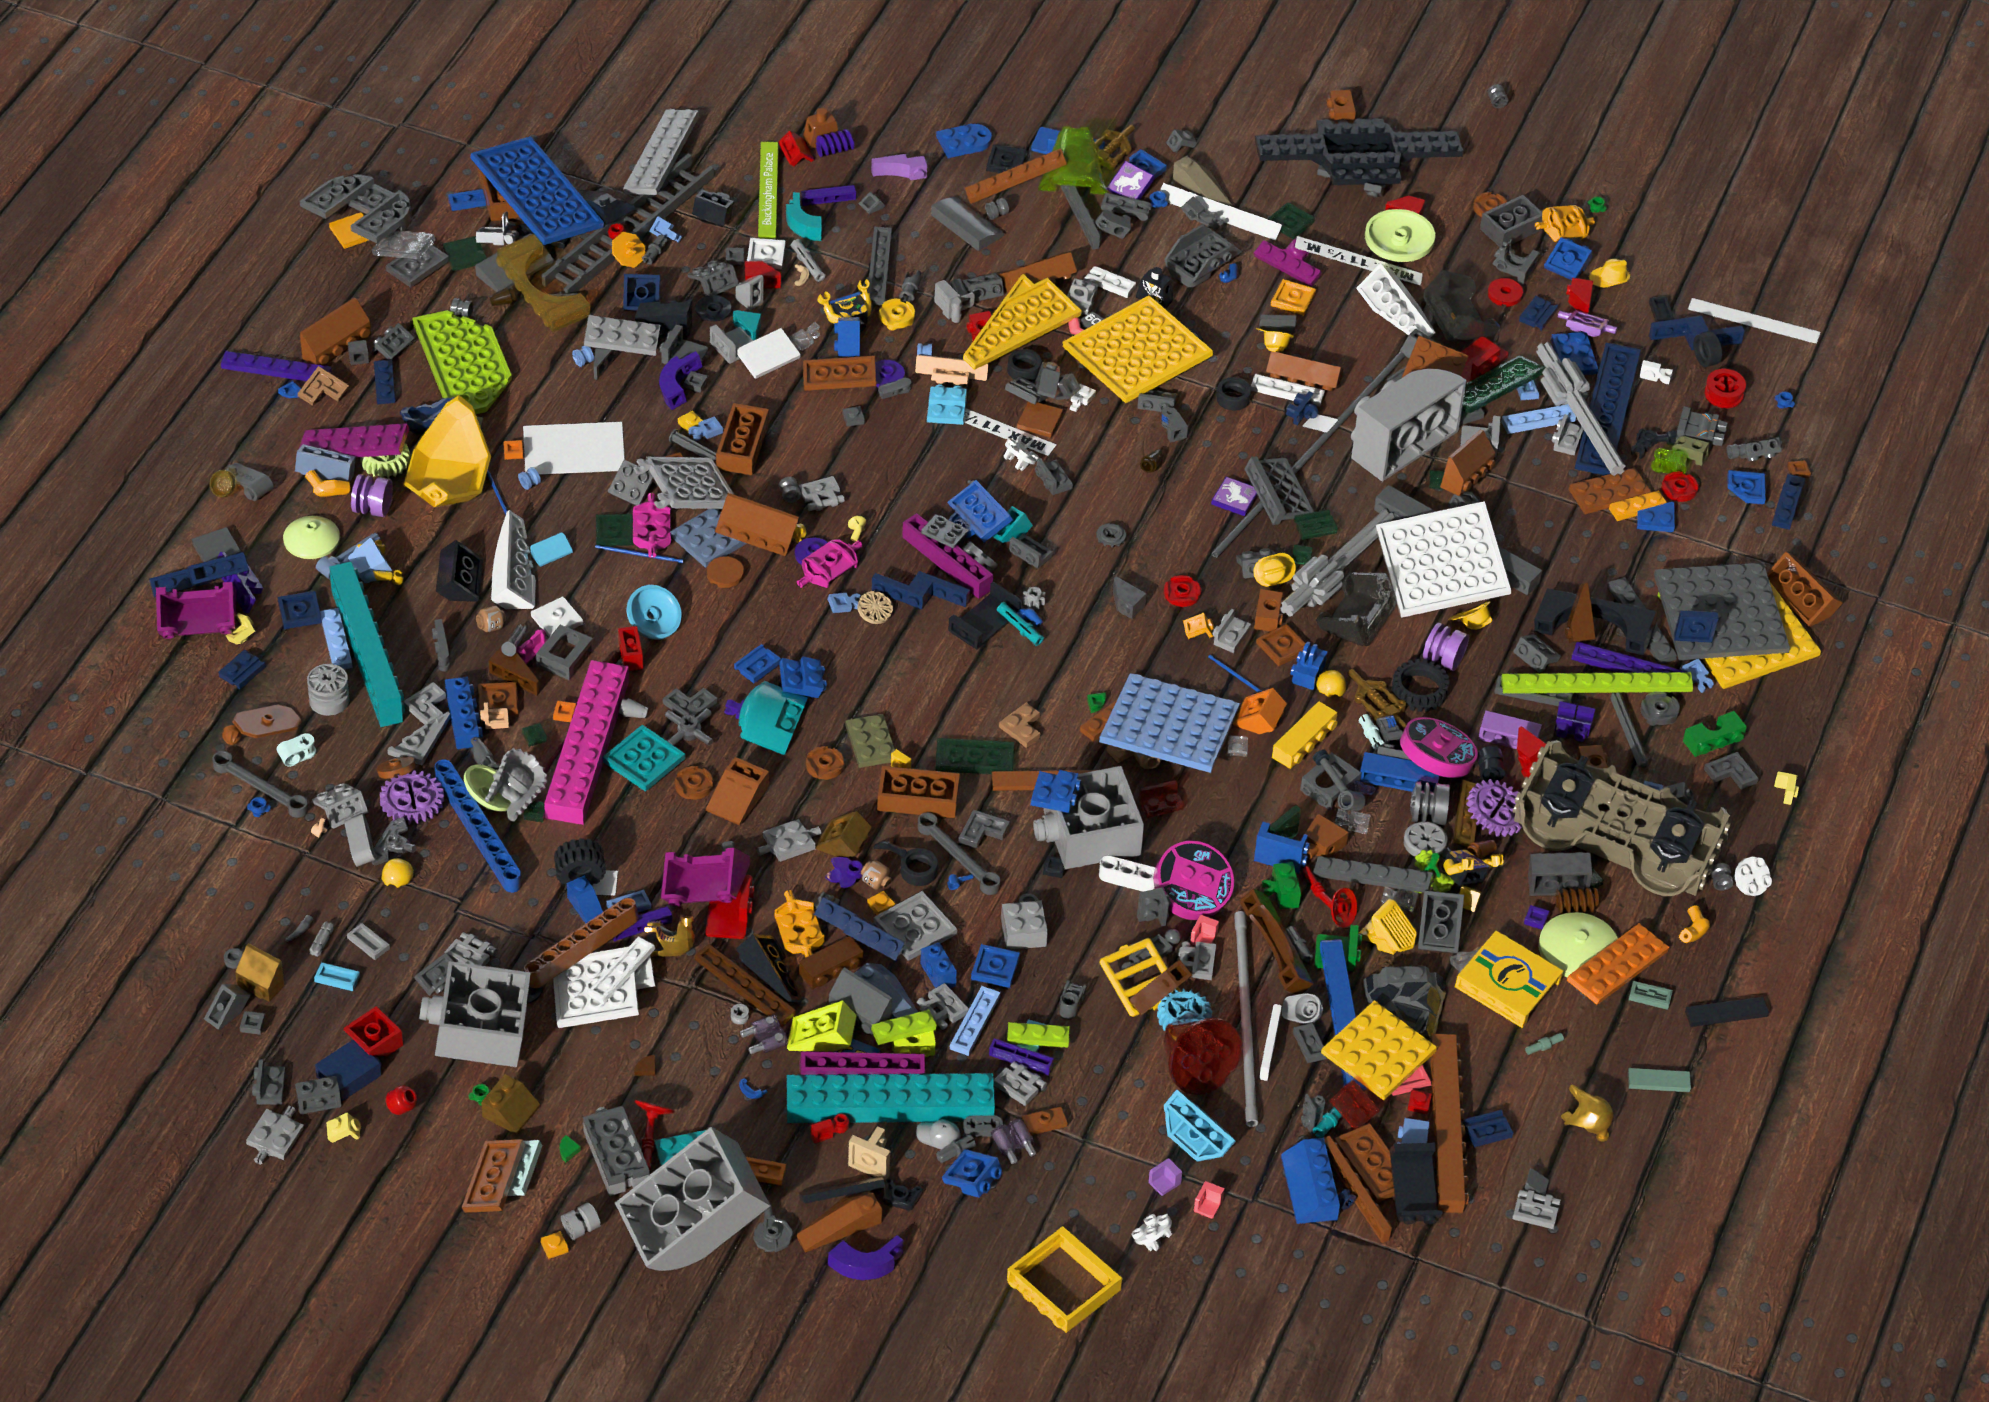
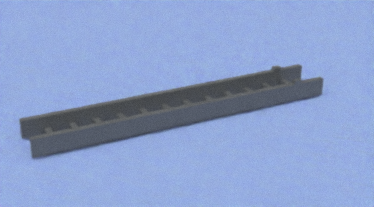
(640, 229)

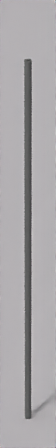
(1310, 452)

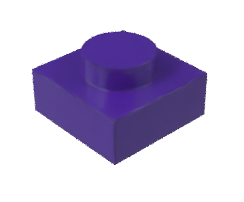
(1536, 917)

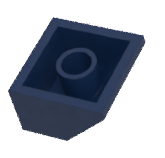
(640, 289)

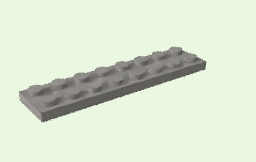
(661, 152)

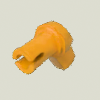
(328, 487)
(1698, 928)

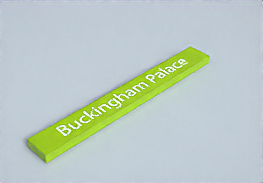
(768, 190)

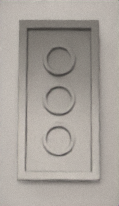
(622, 335)

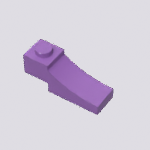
(900, 165)

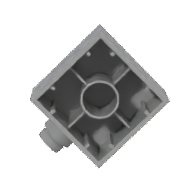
(1098, 825)
(479, 1013)

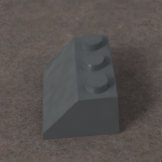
(863, 999)

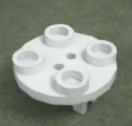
(1020, 450)
(1760, 874)
(1151, 1230)

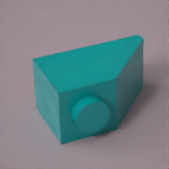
(1016, 528)

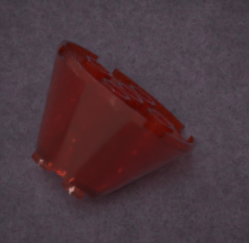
(1201, 1053)

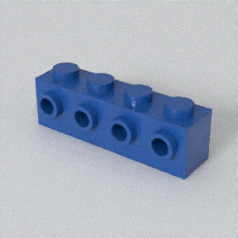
(462, 712)
(1398, 769)

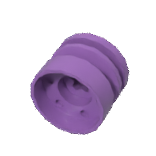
(371, 495)
(1448, 647)

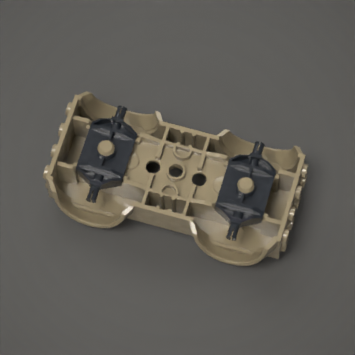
(1665, 855)

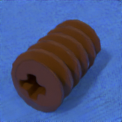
(1577, 899)

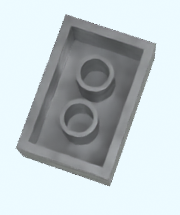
(1511, 221)
(1558, 872)

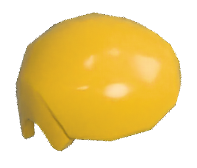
(1331, 683)
(397, 872)

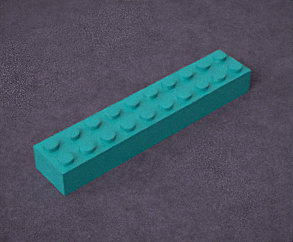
(367, 644)
(889, 1097)

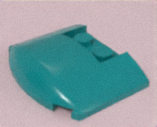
(770, 716)

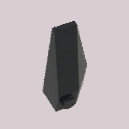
(607, 206)
(766, 958)

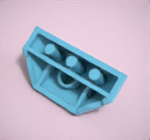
(1195, 1129)

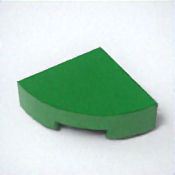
(1096, 701)
(568, 1148)

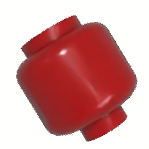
(401, 1100)

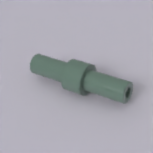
(1544, 1043)

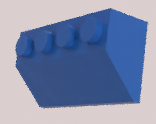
(1310, 1182)

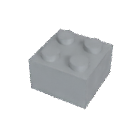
(1024, 925)

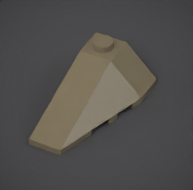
(1198, 180)

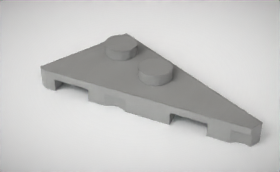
(421, 741)

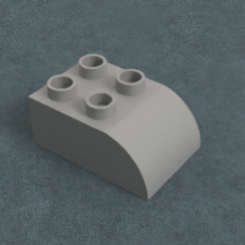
(1406, 420)
(692, 1203)

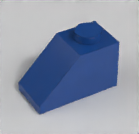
(583, 898)

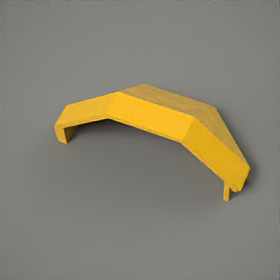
(450, 457)

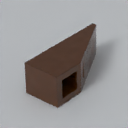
(1160, 987)

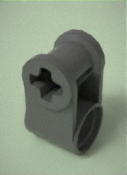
(1072, 999)

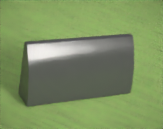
(965, 222)
(496, 277)

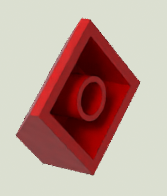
(1528, 749)
(375, 1033)

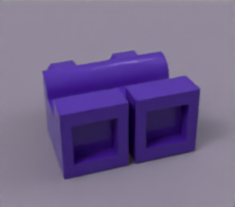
(1579, 727)

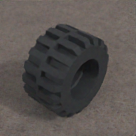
(580, 859)

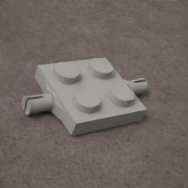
(788, 840)
(274, 1134)

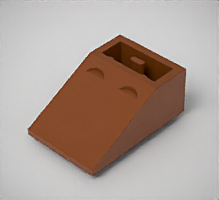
(738, 791)

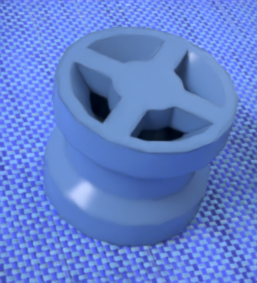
(924, 349)
(583, 355)
(529, 478)

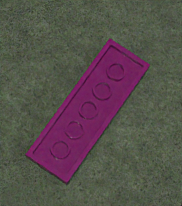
(359, 441)

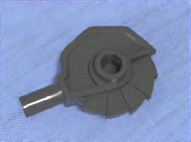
(773, 1233)

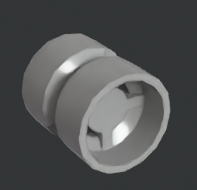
(580, 1221)

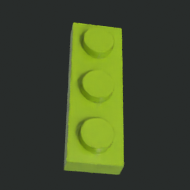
(903, 1027)
(1038, 1034)

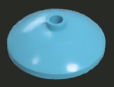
(660, 605)

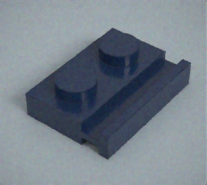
(1538, 313)
(242, 669)
(1488, 1128)

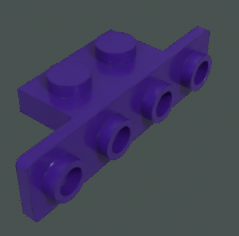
(246, 585)

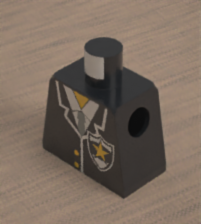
(1156, 286)

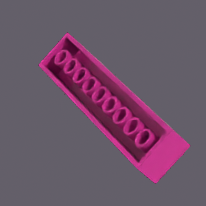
(586, 742)

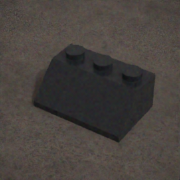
(459, 573)

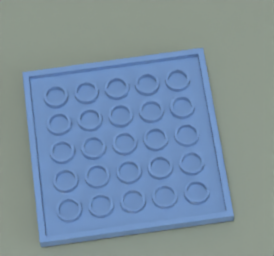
(1169, 722)

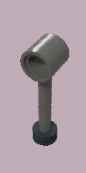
(1345, 797)

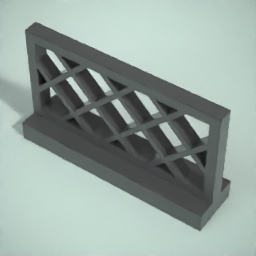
(1267, 491)

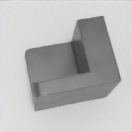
(1068, 386)

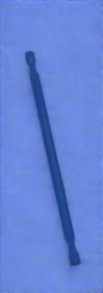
(497, 492)
(638, 553)
(1235, 674)

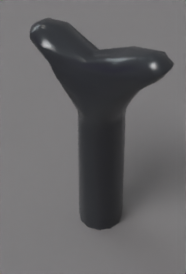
(890, 845)

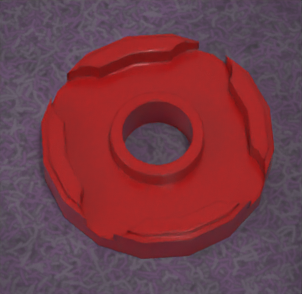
(1501, 285)
(1689, 484)
(1179, 598)

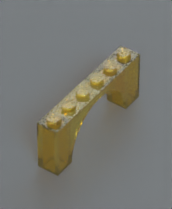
(554, 310)

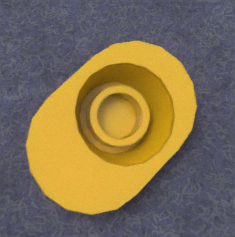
(1611, 274)
(1276, 340)
(1274, 569)
(1476, 617)

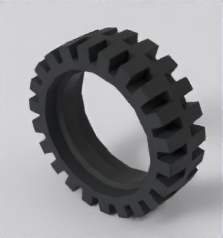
(1426, 670)

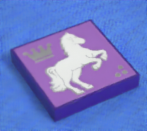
(1130, 181)
(1234, 496)

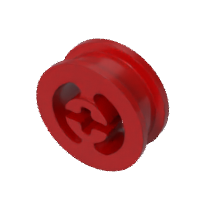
(1721, 395)

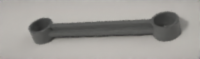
(260, 784)
(958, 853)

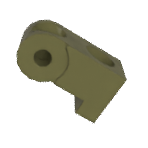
(1694, 449)

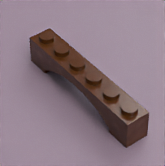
(1291, 968)

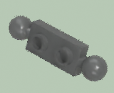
(1163, 946)

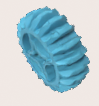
(1182, 1006)

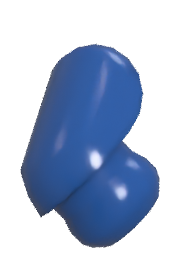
(1030, 614)

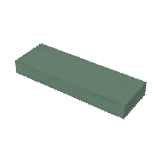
(1659, 1080)

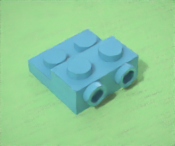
(947, 405)

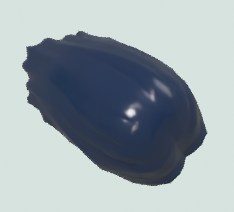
(421, 417)

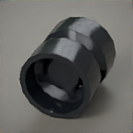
(1491, 764)

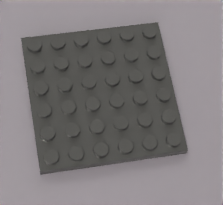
(1744, 604)

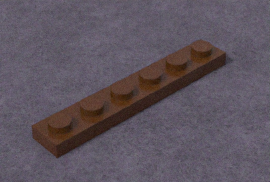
(744, 984)

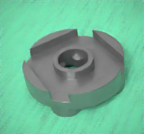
(980, 557)
(1659, 717)

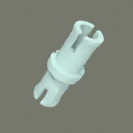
(1371, 731)

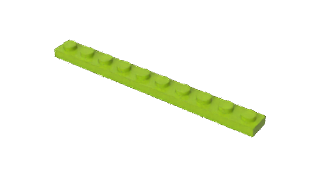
(1597, 682)

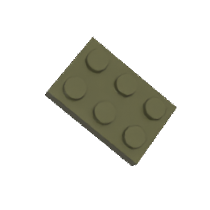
(870, 740)

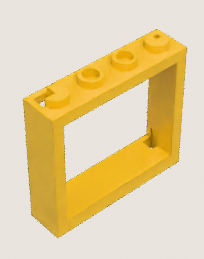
(1085, 1257)

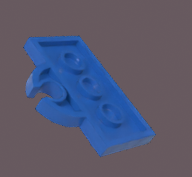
(978, 512)

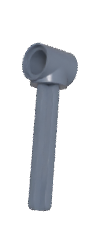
(324, 563)

